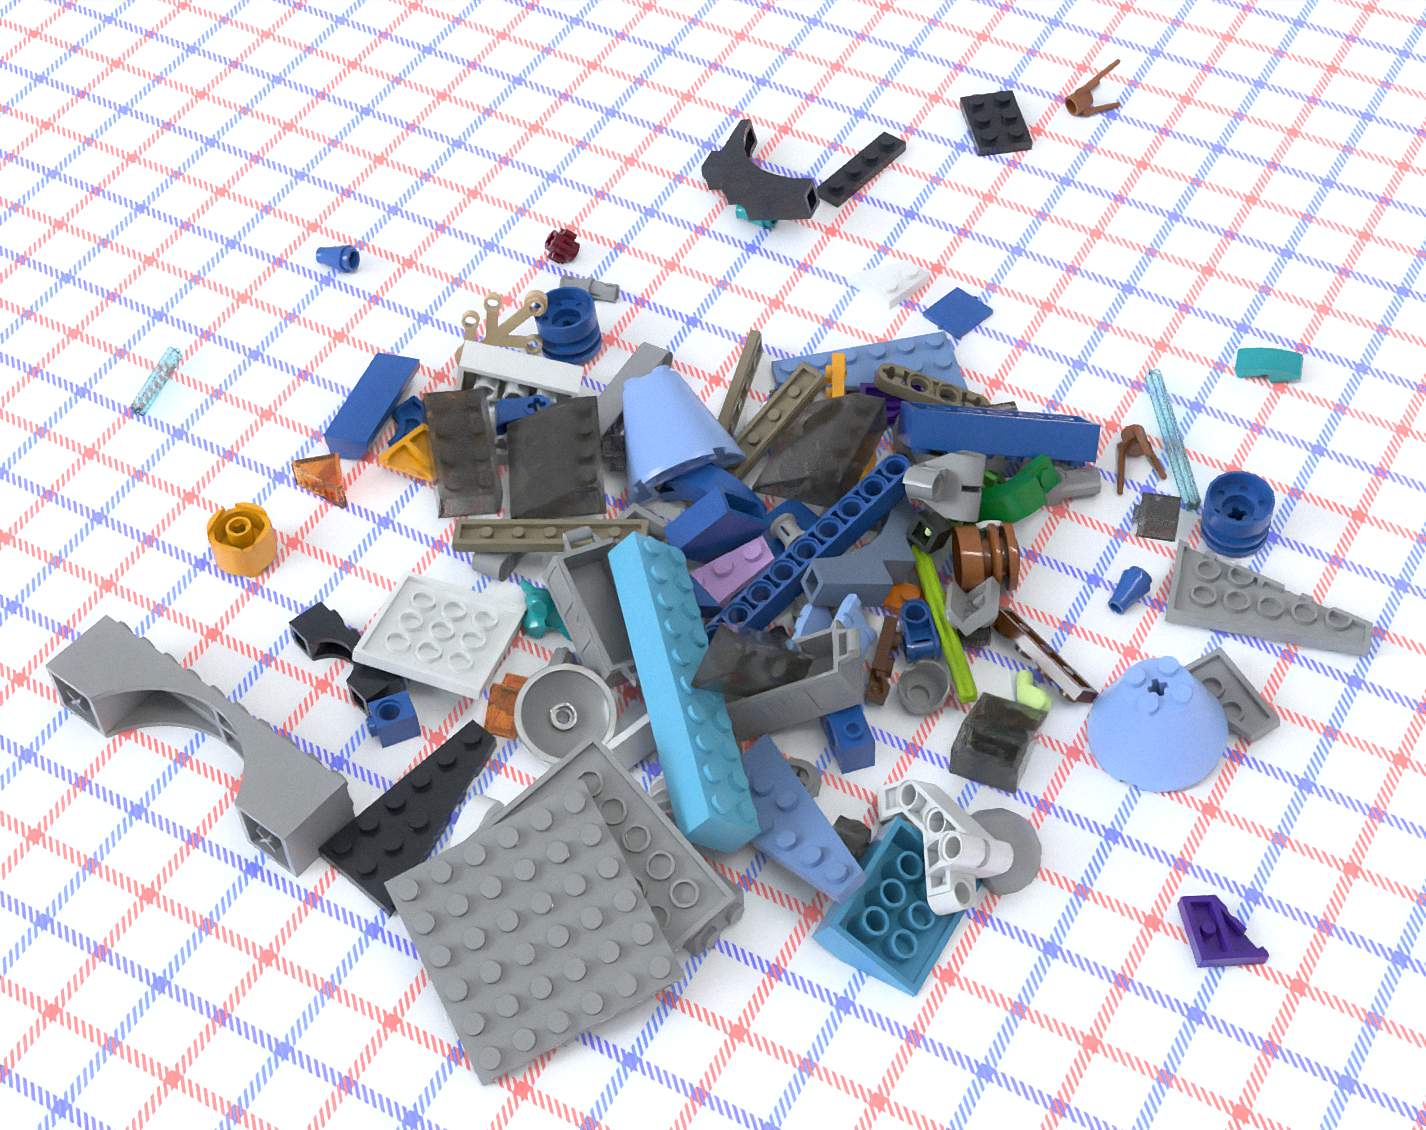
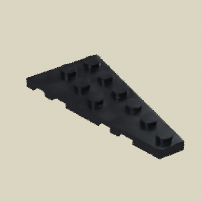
(409, 817)

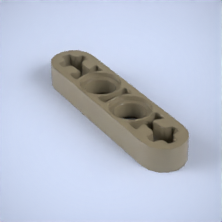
(932, 387)

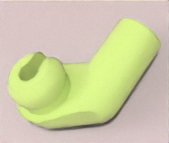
(1029, 694)

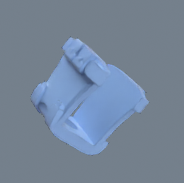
(818, 618)

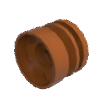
(981, 558)

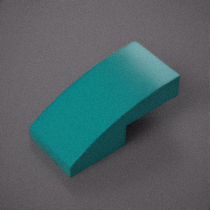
(1276, 363)

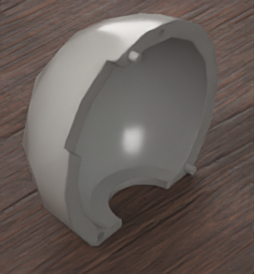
(1027, 849)

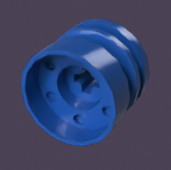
(569, 326)
(1237, 514)

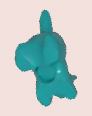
(541, 612)

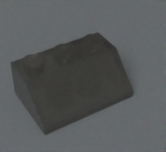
(750, 662)

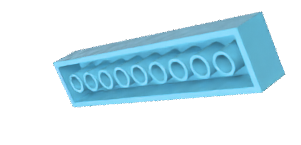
(688, 723)

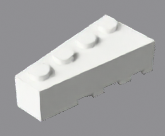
(515, 374)

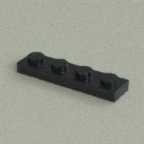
(861, 169)

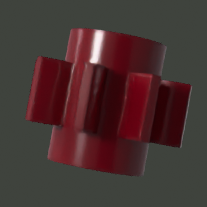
(562, 246)

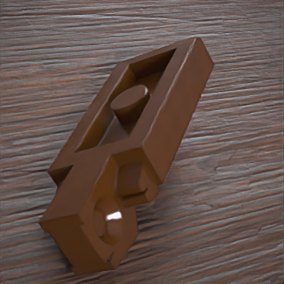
(882, 667)

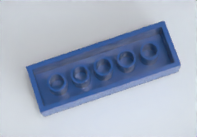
(998, 432)

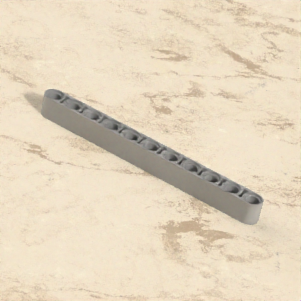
(610, 406)

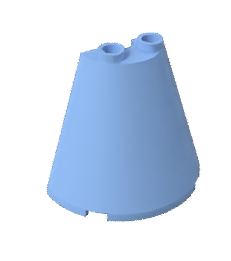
(669, 433)

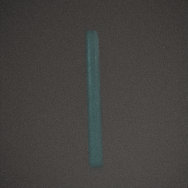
(1172, 440)

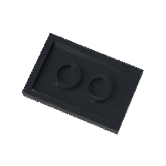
(995, 123)

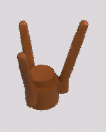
(1081, 99)
(1136, 444)

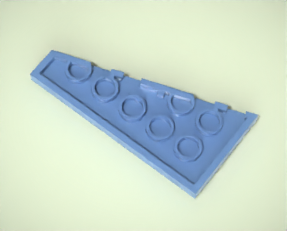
(924, 353)
(795, 827)

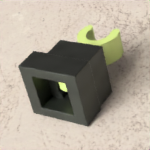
(930, 531)

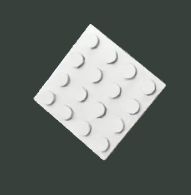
(440, 634)

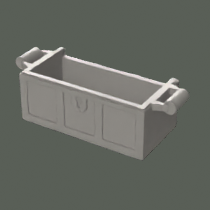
(590, 607)
(830, 686)

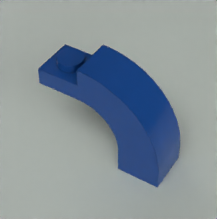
(701, 481)

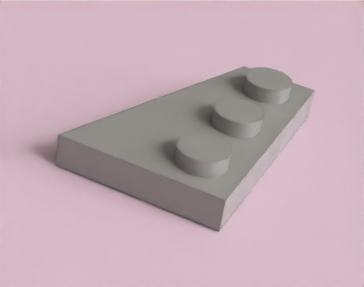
(1243, 705)

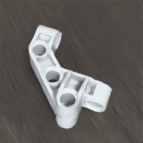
(954, 843)

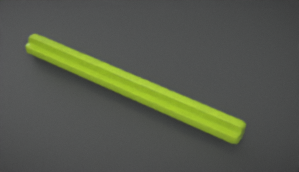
(948, 635)

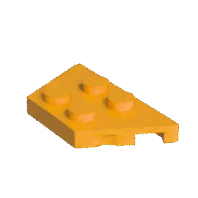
(409, 455)

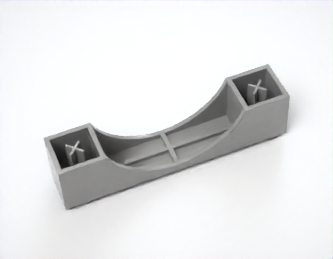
(126, 684)

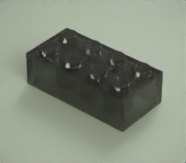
(461, 453)

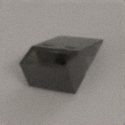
(996, 742)

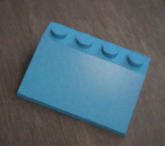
(888, 920)

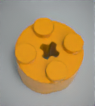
(242, 539)

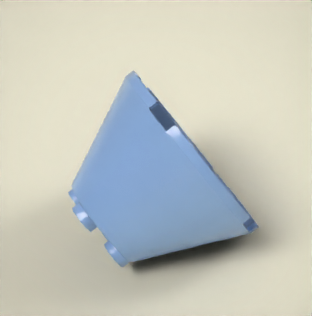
(1157, 727)

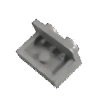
(973, 609)

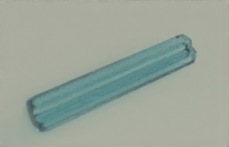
(156, 381)

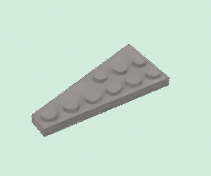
(1250, 604)

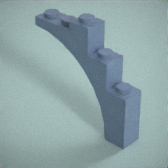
(868, 570)

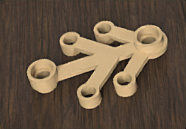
(499, 335)

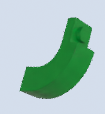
(1018, 495)

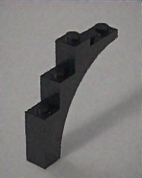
(758, 191)

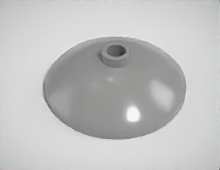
(569, 691)

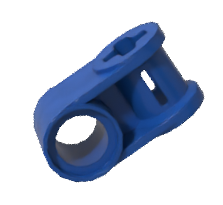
(511, 410)
(919, 636)

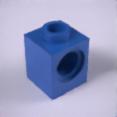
(393, 719)

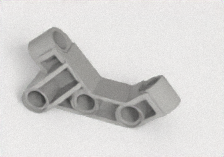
(947, 482)

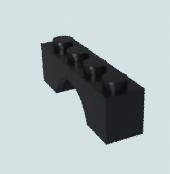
(324, 635)

